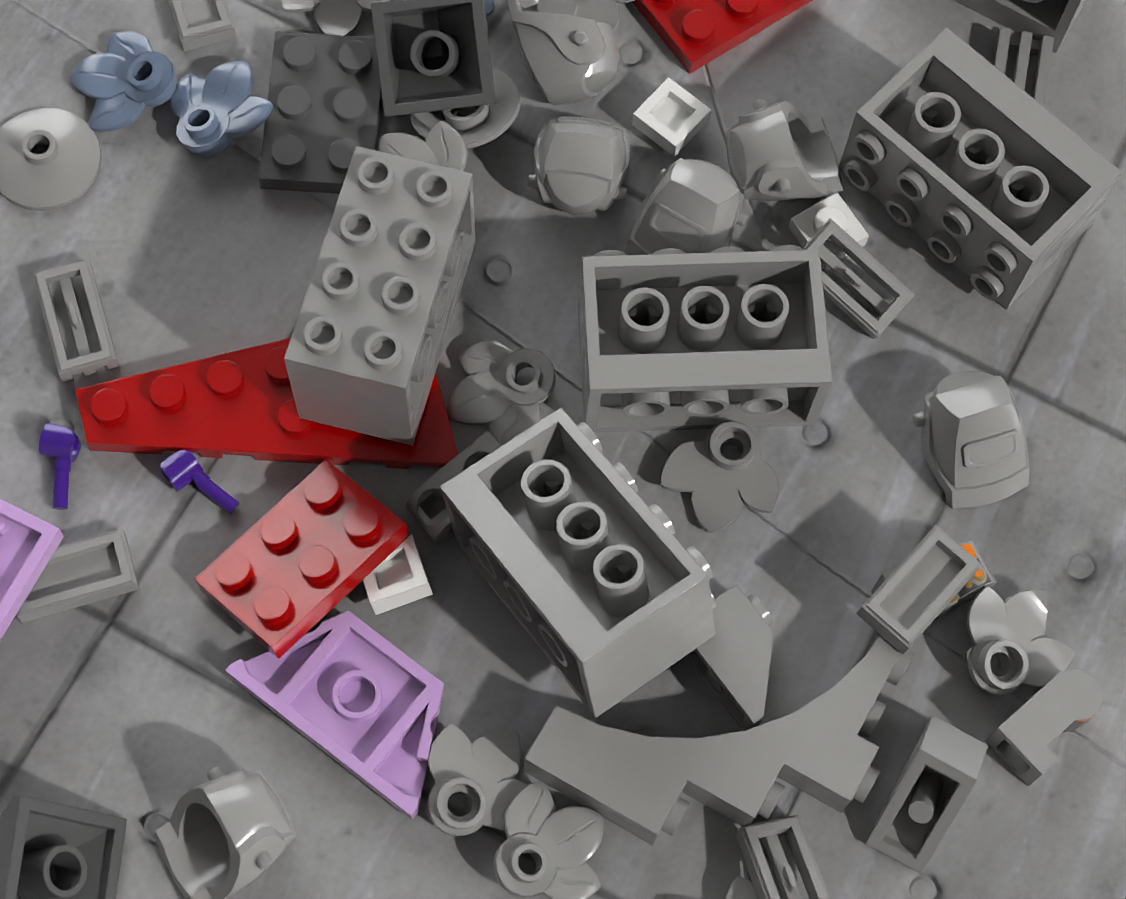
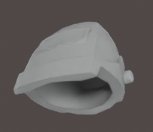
(566, 53)
(782, 154)
(580, 164)
(688, 210)
(974, 439)
(224, 834)

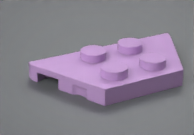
(355, 703)

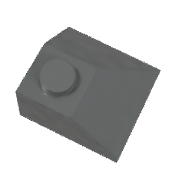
(432, 55)
(58, 851)

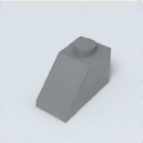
(738, 656)
(928, 794)

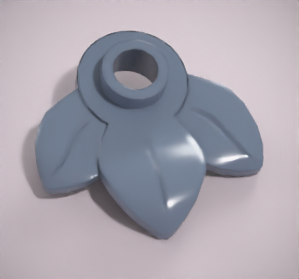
(120, 81)
(217, 108)

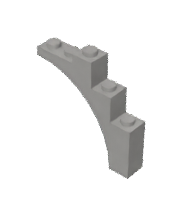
(641, 777)

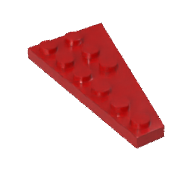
(243, 408)

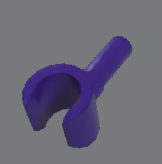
(65, 446)
(184, 468)

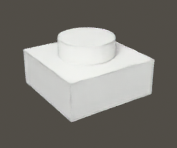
(671, 117)
(808, 222)
(398, 579)

